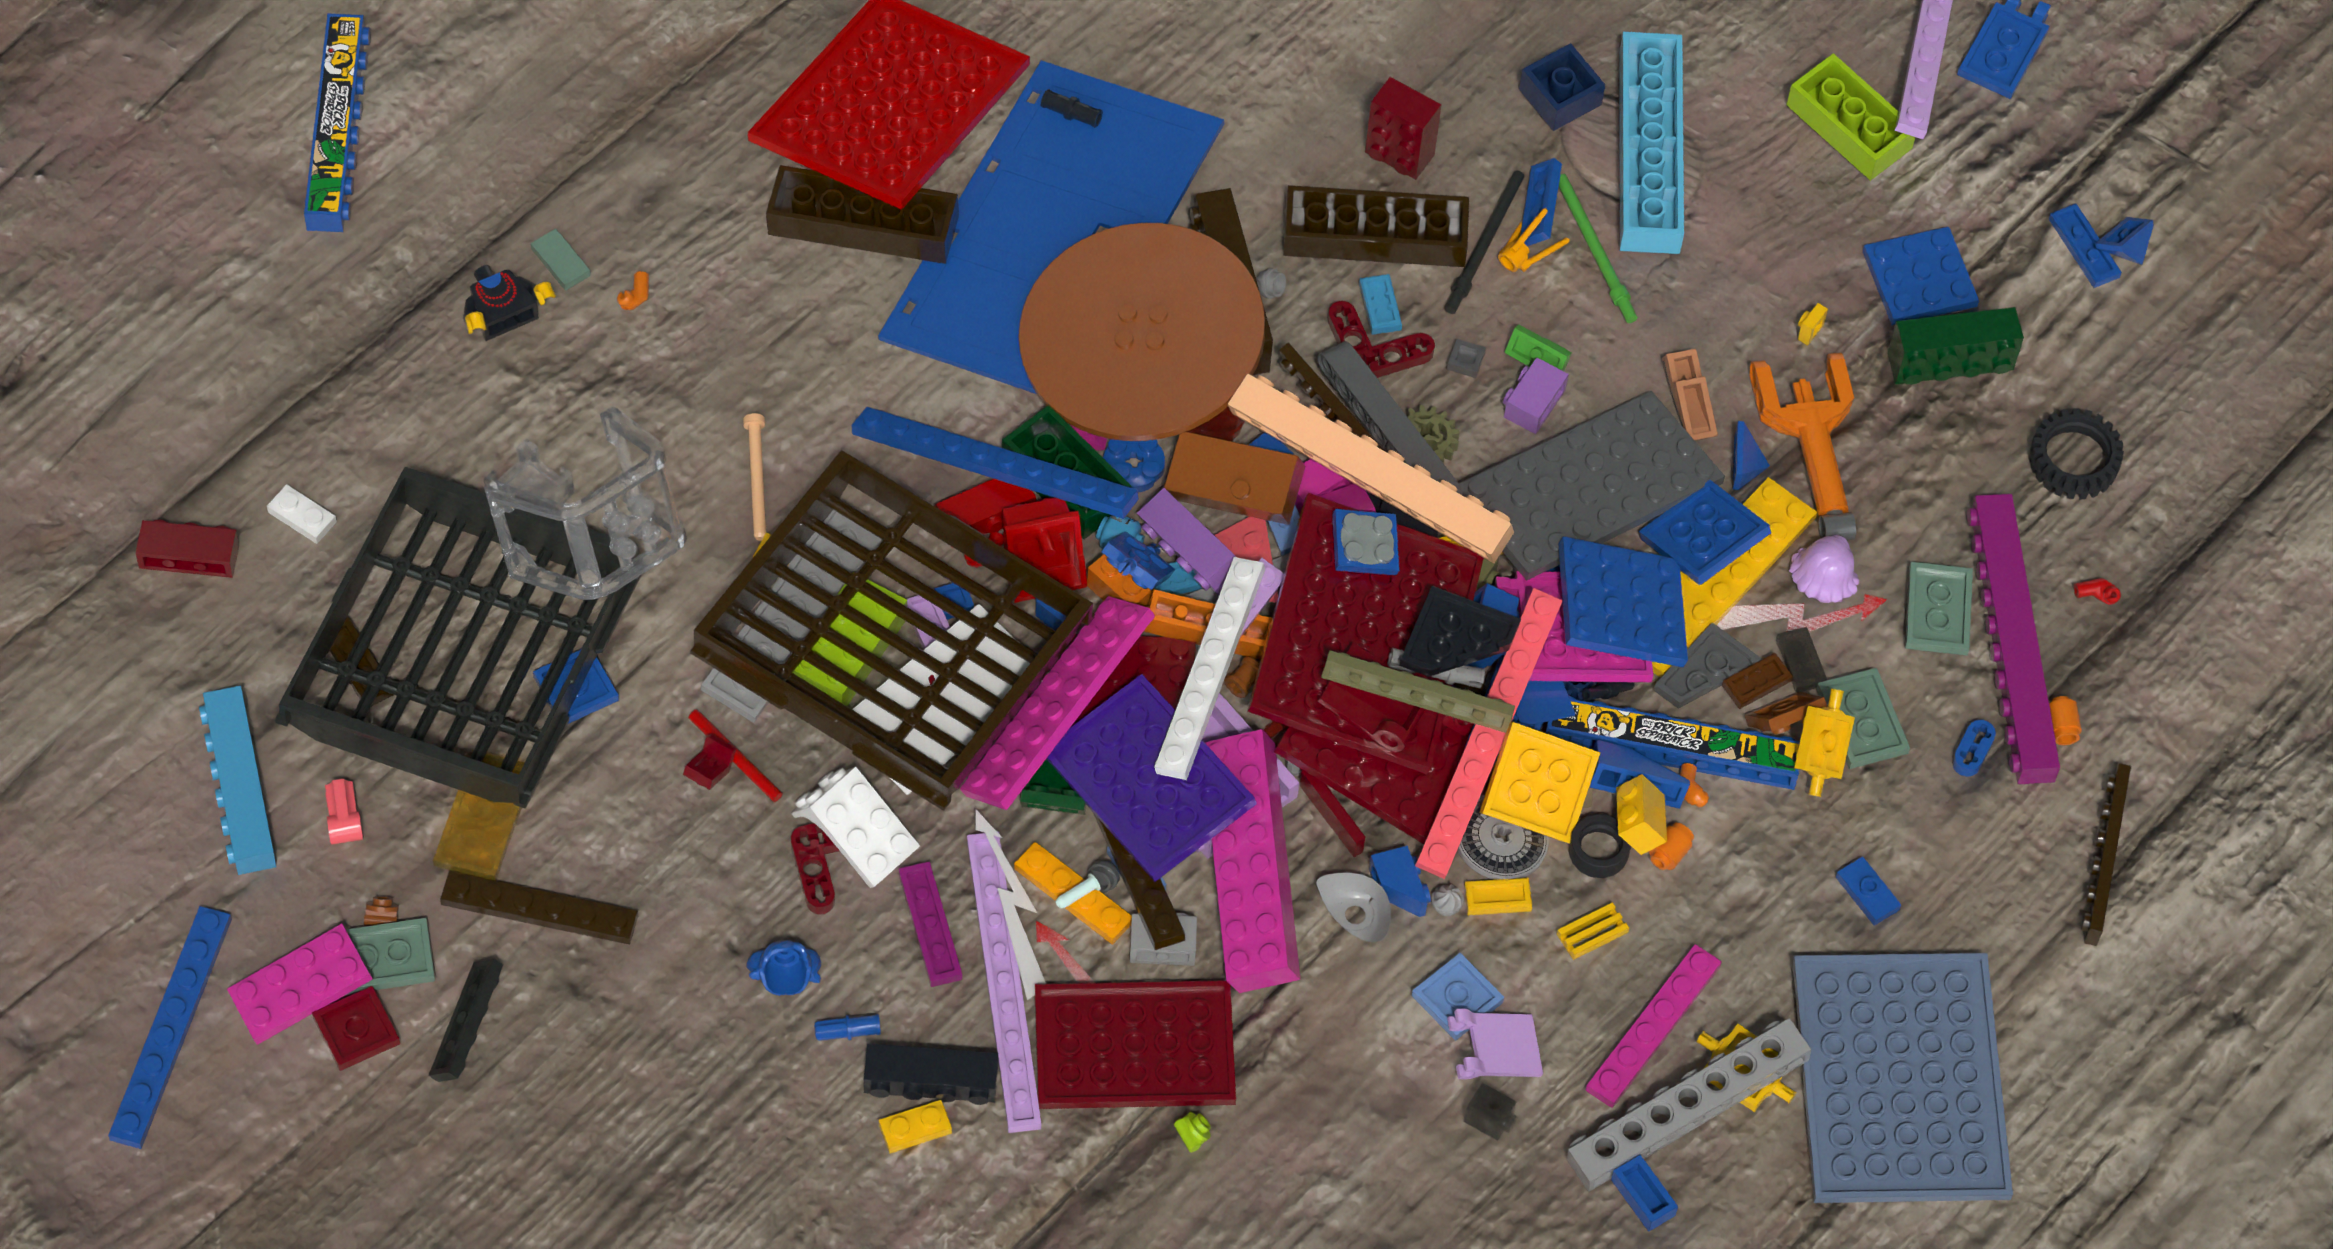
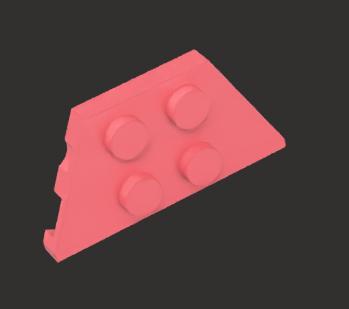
(1248, 541)

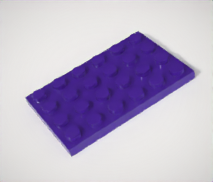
(1112, 768)

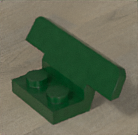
(1051, 792)

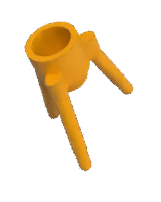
(1516, 252)

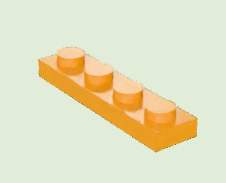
(1056, 878)

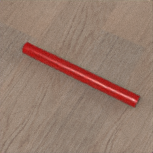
(739, 759)

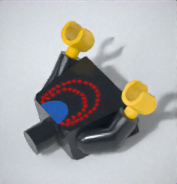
(502, 302)

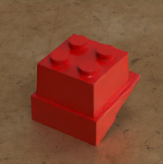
(1047, 539)

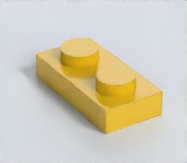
(915, 1126)

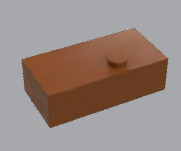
(1235, 477)

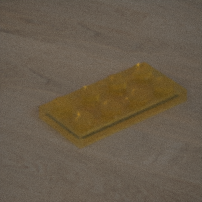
(478, 832)

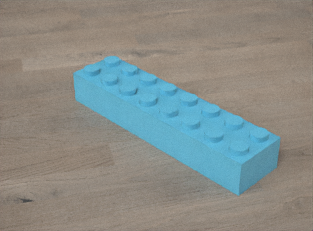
(1651, 142)

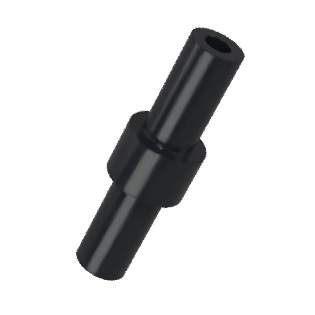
(1606, 690)

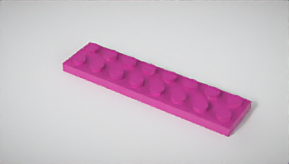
(1057, 703)

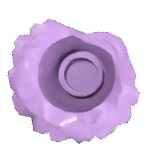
(1825, 570)

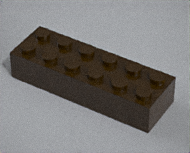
(831, 213)
(1218, 218)
(1376, 226)

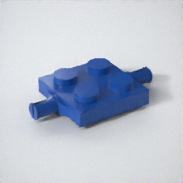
(1139, 560)

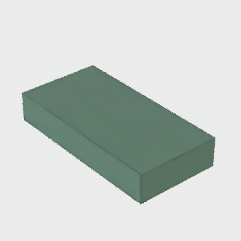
(560, 259)

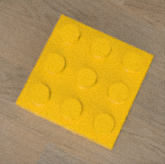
(1539, 782)

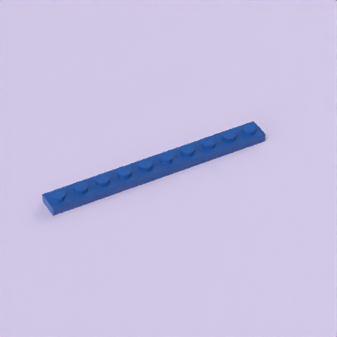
(995, 462)

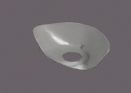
(1352, 889)

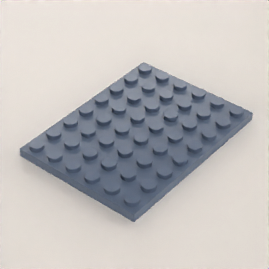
(1902, 1078)

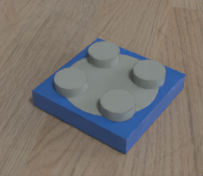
(1365, 542)

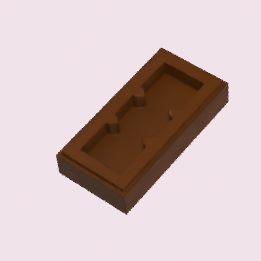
(1757, 680)

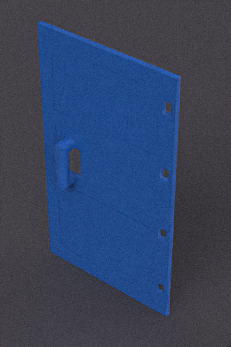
(1046, 195)

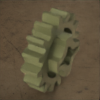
(1430, 425)

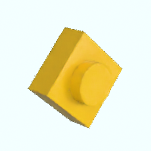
(1811, 323)

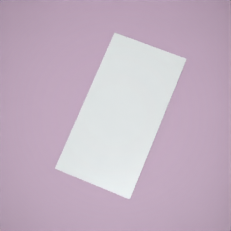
(951, 692)

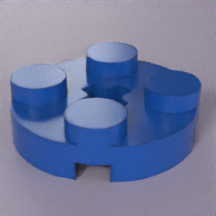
(1148, 470)

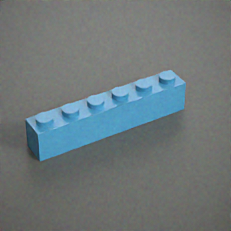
(238, 779)

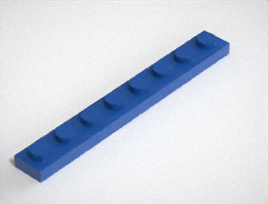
(170, 1027)

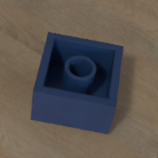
(1562, 87)

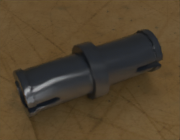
(1071, 108)

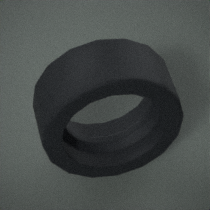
(1589, 865)

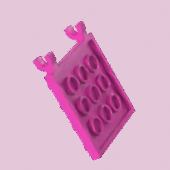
(1567, 662)

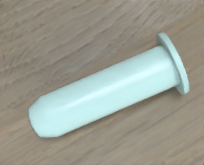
(1078, 891)

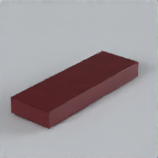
(1333, 813)

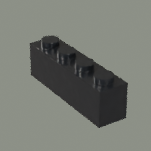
(930, 1073)

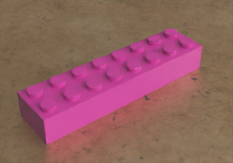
(1255, 872)

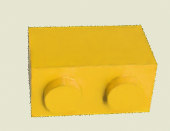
(1641, 814)

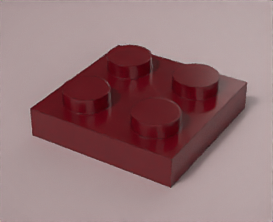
(356, 1028)

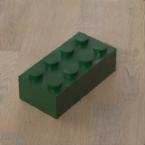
(1955, 346)
(1056, 442)

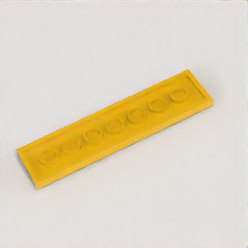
(1720, 593)

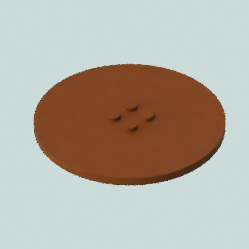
(1141, 331)

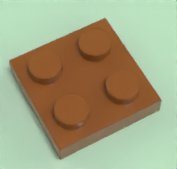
(1782, 713)

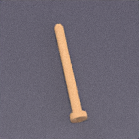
(754, 423)

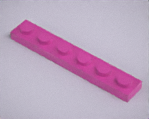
(1653, 1026)

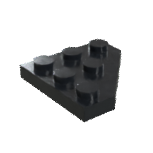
(1456, 633)

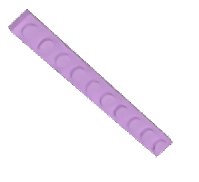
(1004, 989)

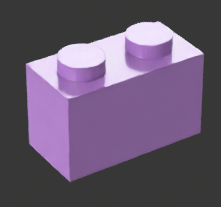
(1535, 395)

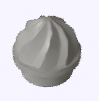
(1271, 283)
(1447, 900)

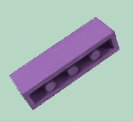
(1188, 539)

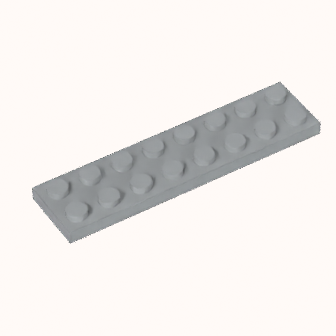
(740, 698)

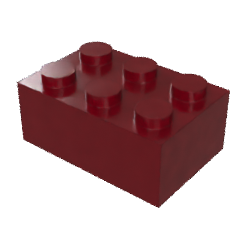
(1402, 128)

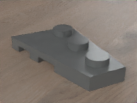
(1710, 661)

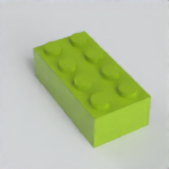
(1849, 116)
(857, 635)

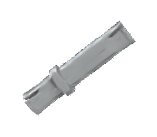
(1465, 674)

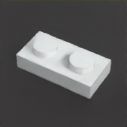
(301, 514)

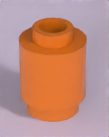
(2065, 720)
(1673, 851)

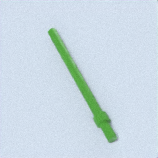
(1618, 293)

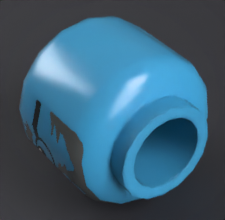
(1115, 526)

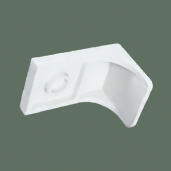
(858, 824)

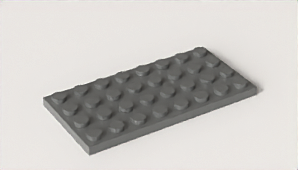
(1593, 481)

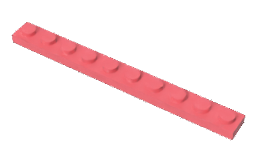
(1486, 742)

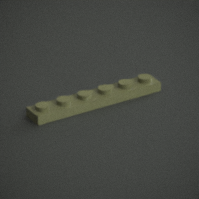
(1418, 691)

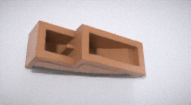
(1690, 394)

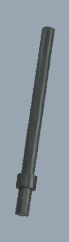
(1462, 284)

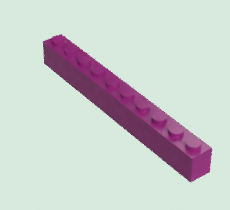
(2014, 639)

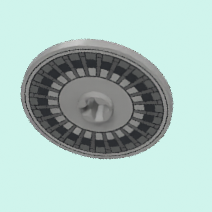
(1498, 859)

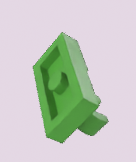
(1528, 346)

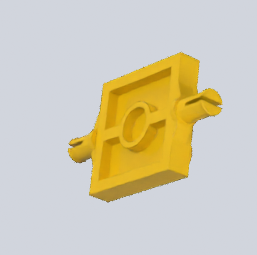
(1824, 742)
(1727, 1046)

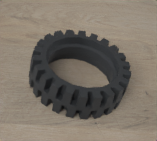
(2084, 425)

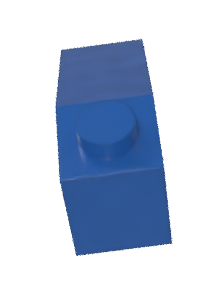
(1621, 764)

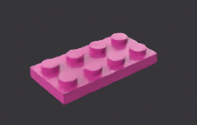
(299, 984)

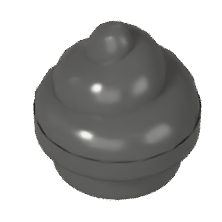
(1106, 875)

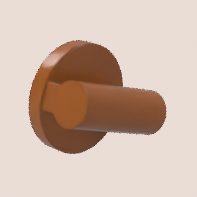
(380, 911)

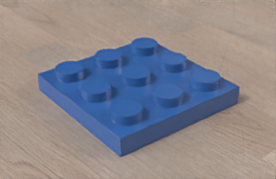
(1920, 275)
(1705, 532)

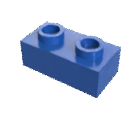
(1644, 1193)

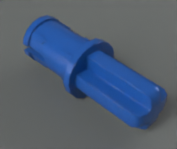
(847, 1027)

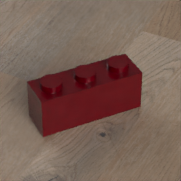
(187, 548)

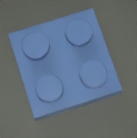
(1456, 987)

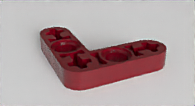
(1369, 352)
(814, 855)

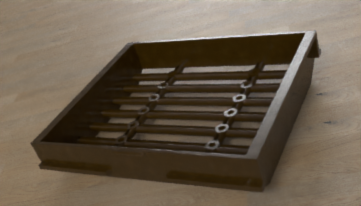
(868, 741)

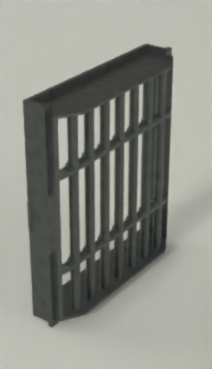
(467, 512)

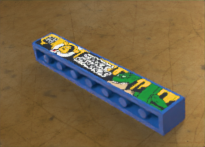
(335, 123)
(1676, 741)

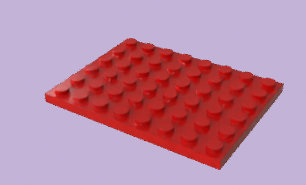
(889, 99)

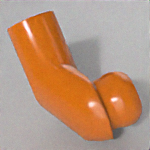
(632, 299)
(1695, 793)

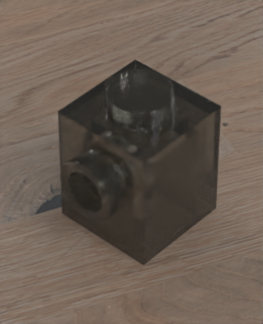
(1491, 1112)

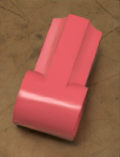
(343, 818)

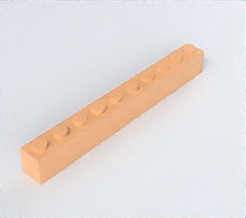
(1372, 468)

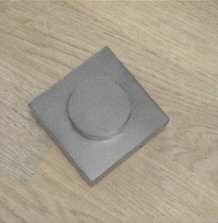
(1466, 358)

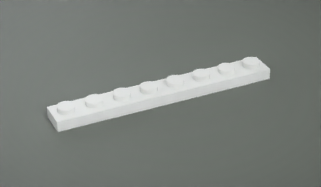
(1209, 668)

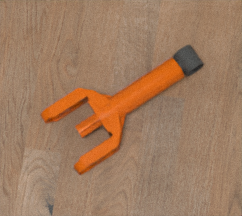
(1812, 424)

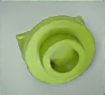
(1193, 1130)

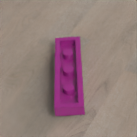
(930, 924)

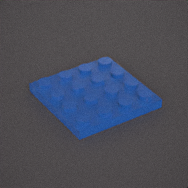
(1622, 602)

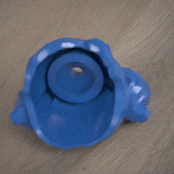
(785, 967)

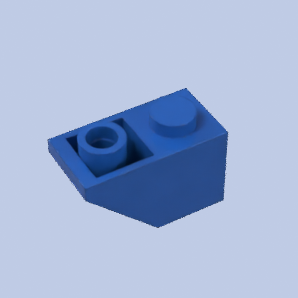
(1400, 879)

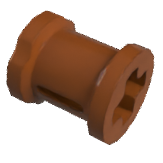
(1243, 677)

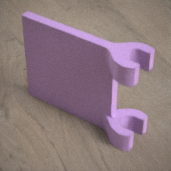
(1500, 1044)

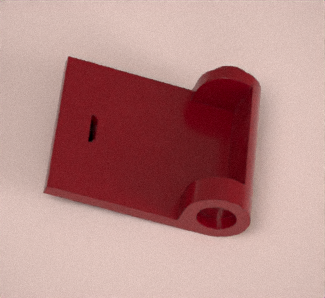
(1377, 716)

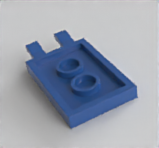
(2005, 47)

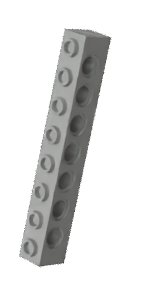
(1782, 1037)

